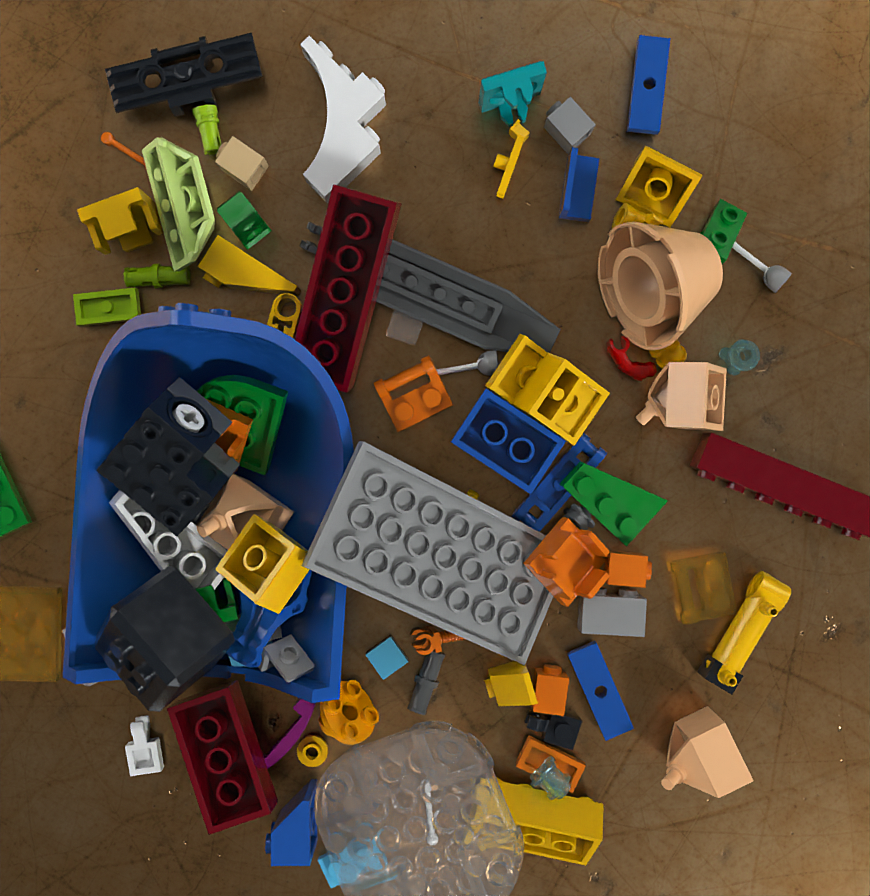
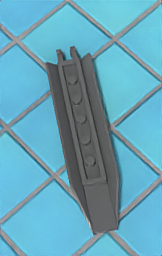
(455, 300)

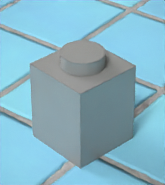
(568, 124)

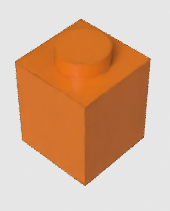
(627, 568)
(550, 690)

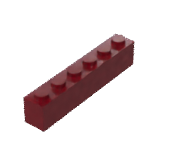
(783, 483)

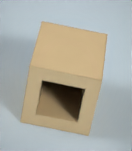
(241, 162)

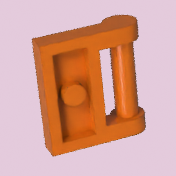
(418, 403)

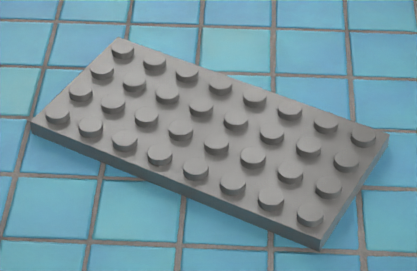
(431, 553)

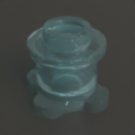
(733, 360)
(551, 779)

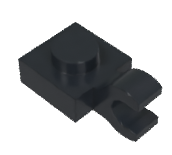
(555, 728)

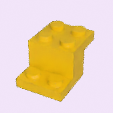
(547, 389)

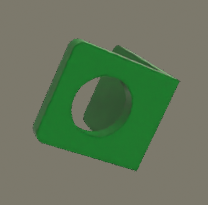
(243, 220)

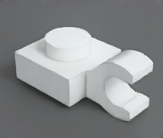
(143, 752)

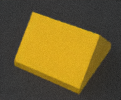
(658, 185)

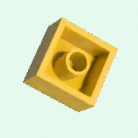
(264, 564)

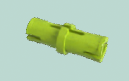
(156, 276)

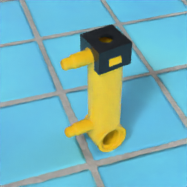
(763, 601)

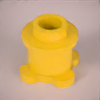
(671, 353)

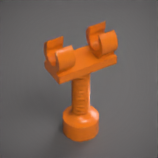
(432, 638)

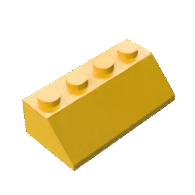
(555, 828)

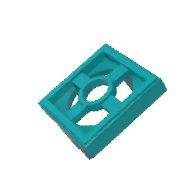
(515, 91)

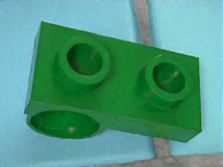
(724, 227)

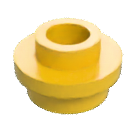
(316, 742)

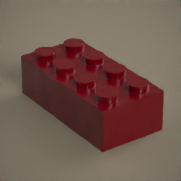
(223, 757)

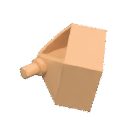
(687, 396)
(234, 508)
(705, 756)

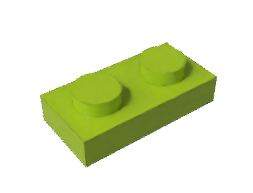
(106, 306)

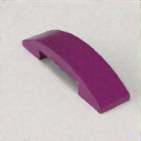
(293, 733)

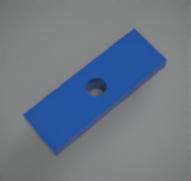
(650, 69)
(608, 705)

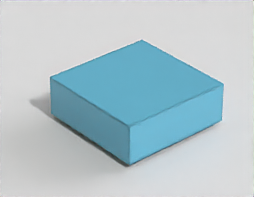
(387, 657)

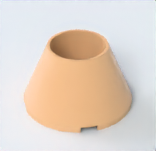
(657, 280)

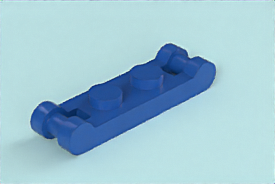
(550, 495)

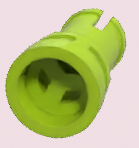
(207, 122)

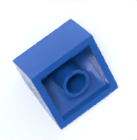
(295, 830)

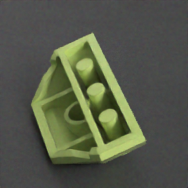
(180, 200)

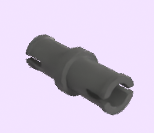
(426, 682)

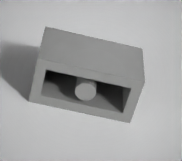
(613, 613)

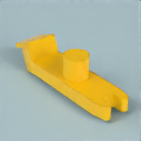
(506, 163)

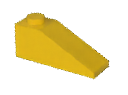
(238, 270)

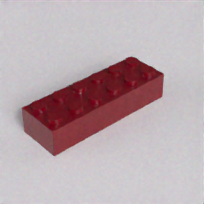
(346, 280)

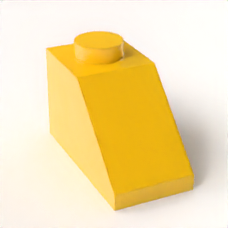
(511, 685)

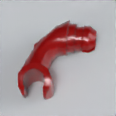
(633, 369)

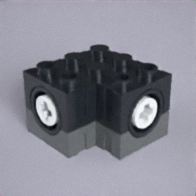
(172, 457)

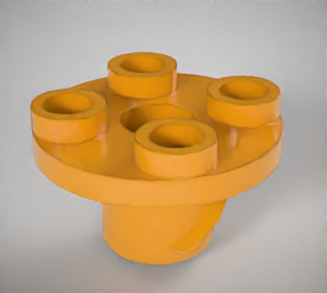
(350, 717)

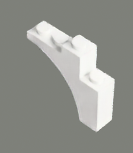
(350, 106)

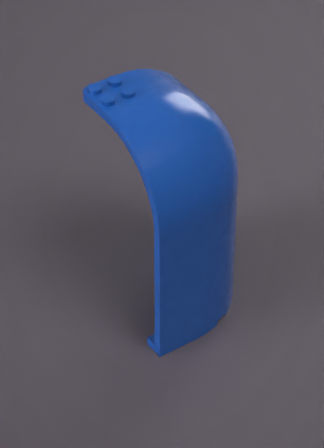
(303, 475)

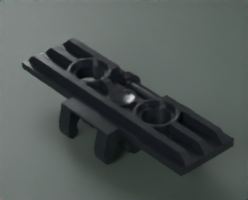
(187, 80)

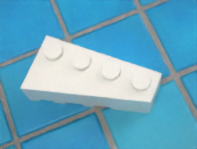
(187, 552)

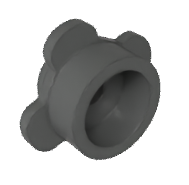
(579, 516)

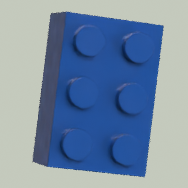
(508, 441)

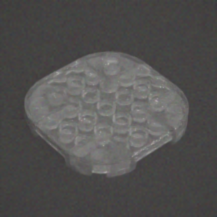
(418, 817)

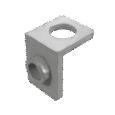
(287, 658)

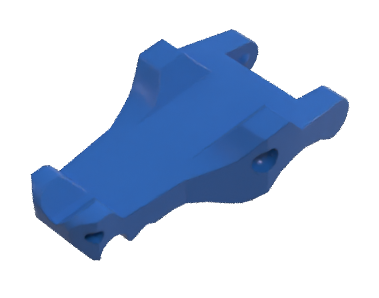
(259, 624)

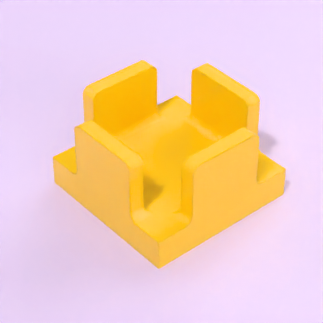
(124, 218)

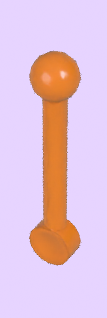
(108, 139)

